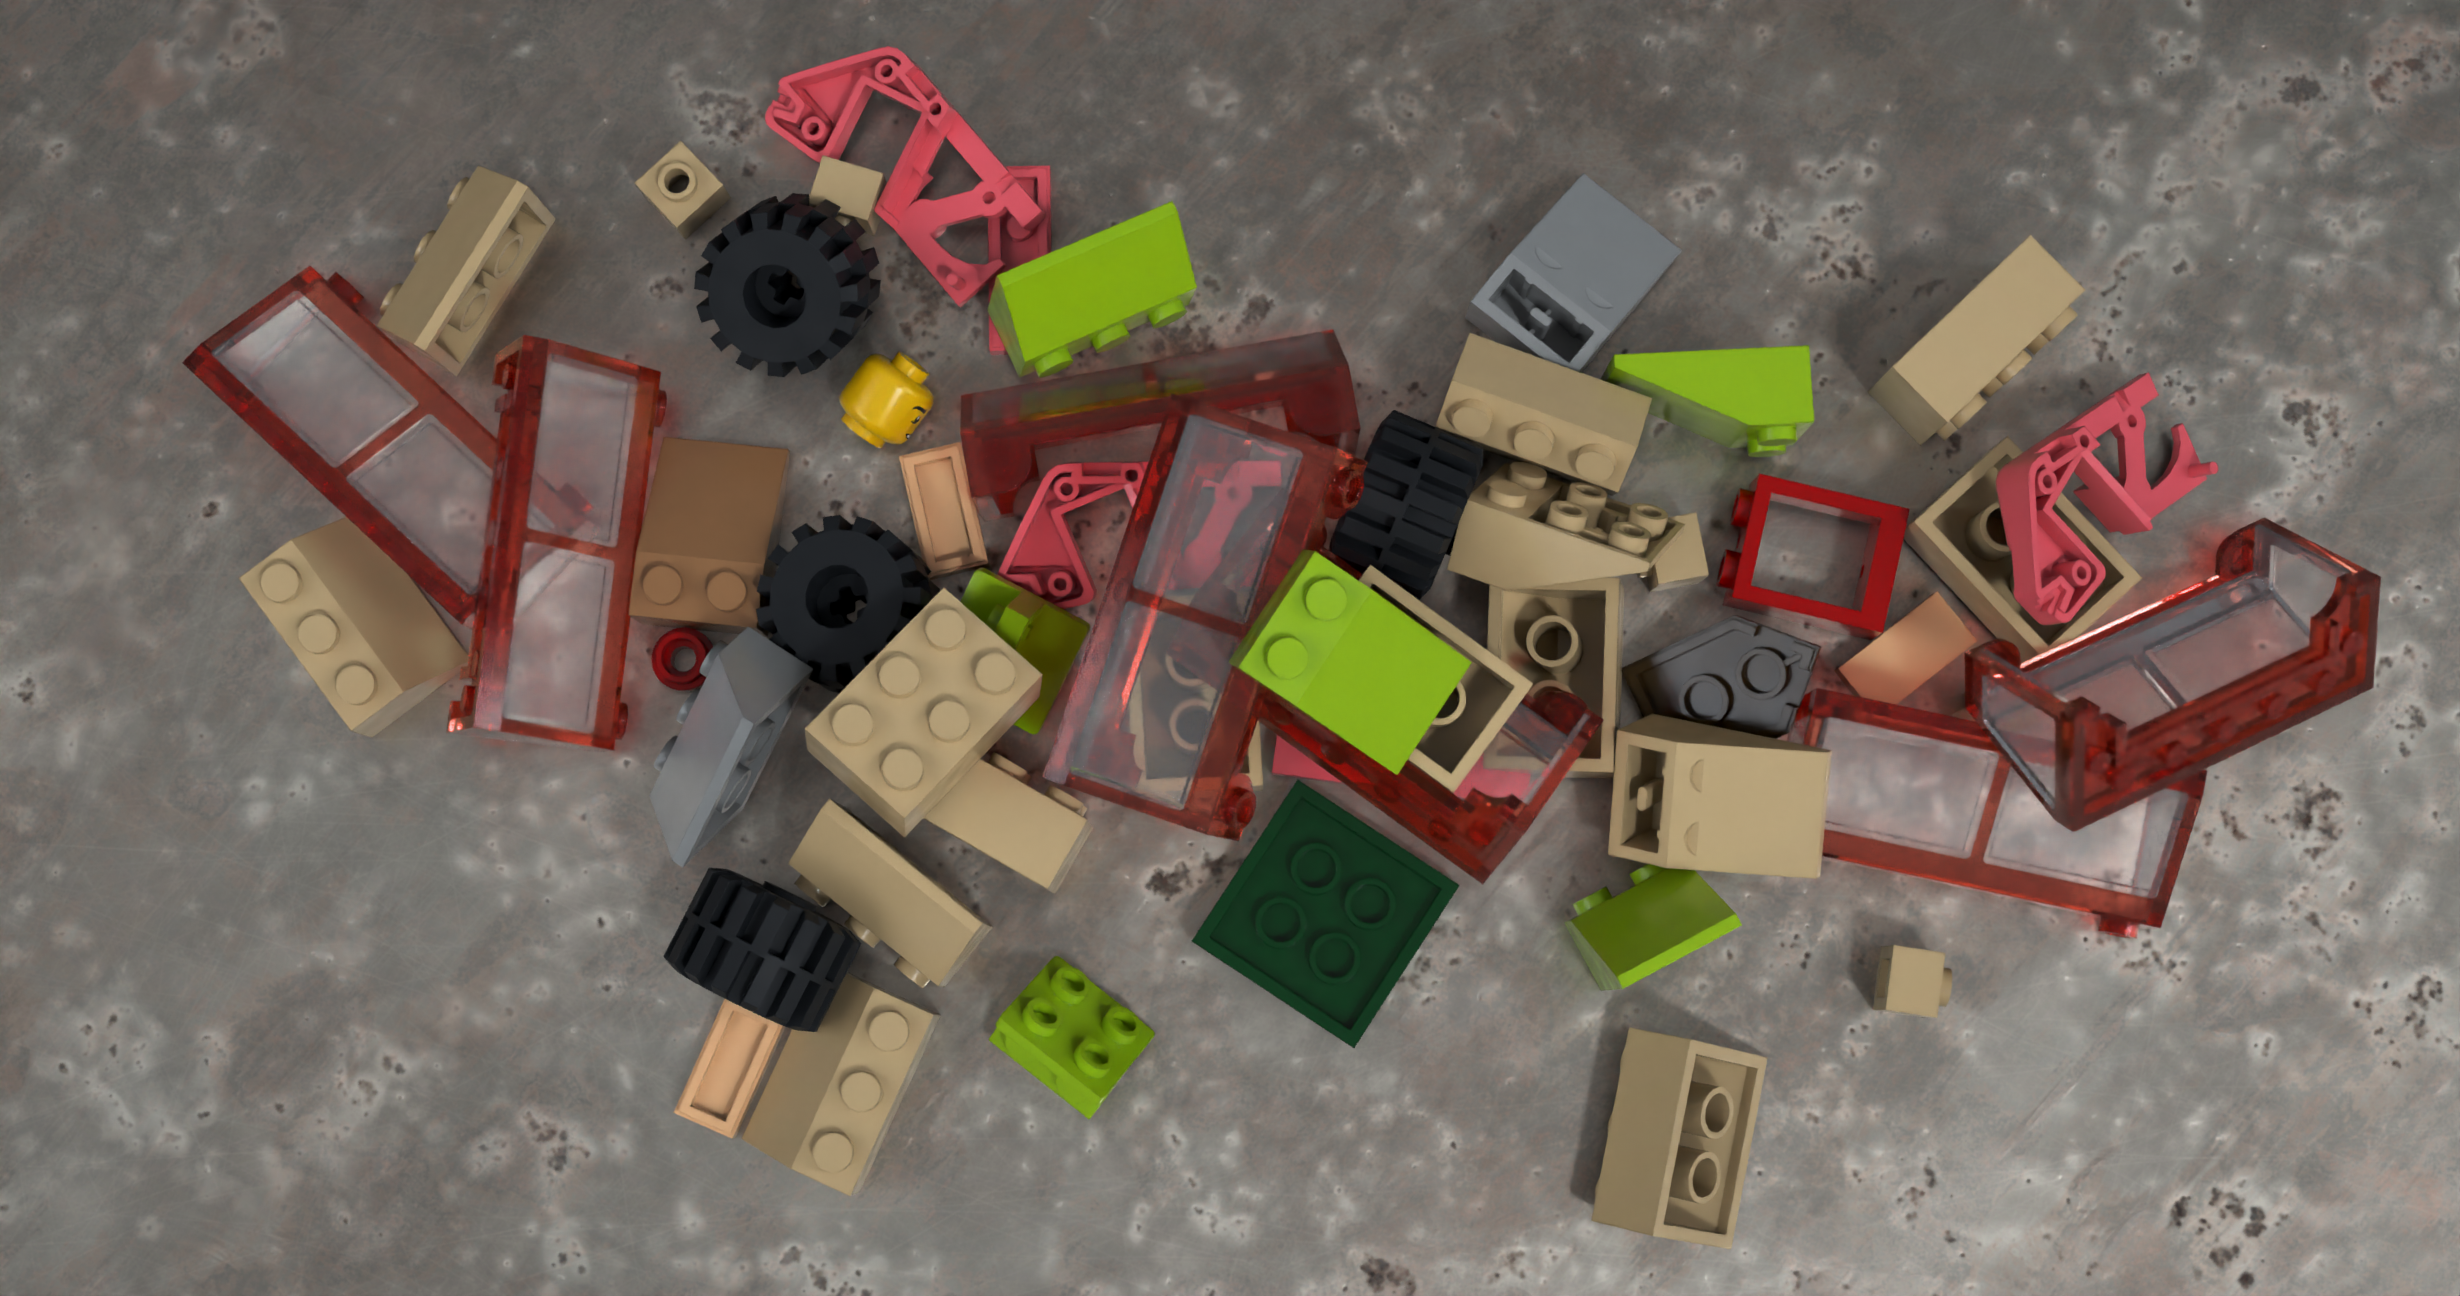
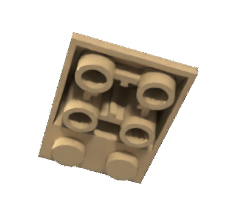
(1544, 532)
(1717, 799)

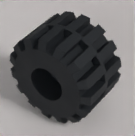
(754, 292)
(1409, 502)
(820, 587)
(762, 949)

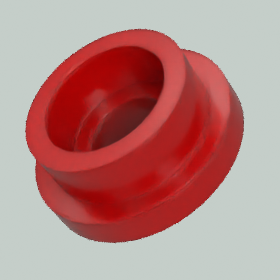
(666, 651)

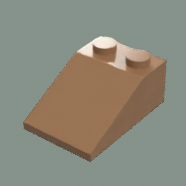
(709, 535)

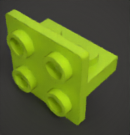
(1033, 628)
(1071, 1035)

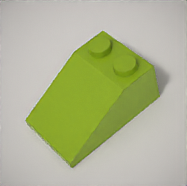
(1727, 395)
(1350, 660)
(1647, 924)

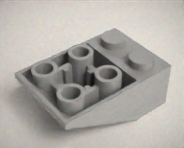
(1572, 278)

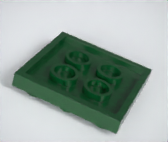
(1325, 913)

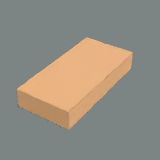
(944, 511)
(1907, 653)
(729, 1069)

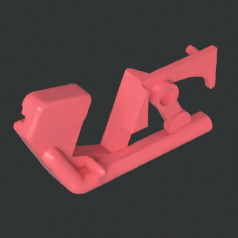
(820, 112)
(1044, 550)
(2050, 563)

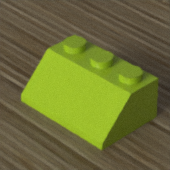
(1093, 292)

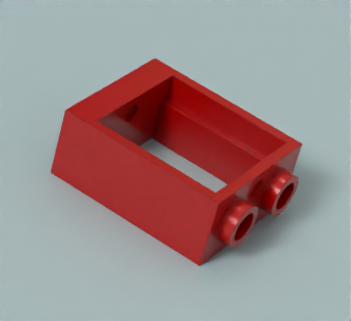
(1876, 573)

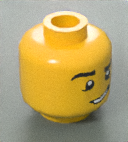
(886, 399)

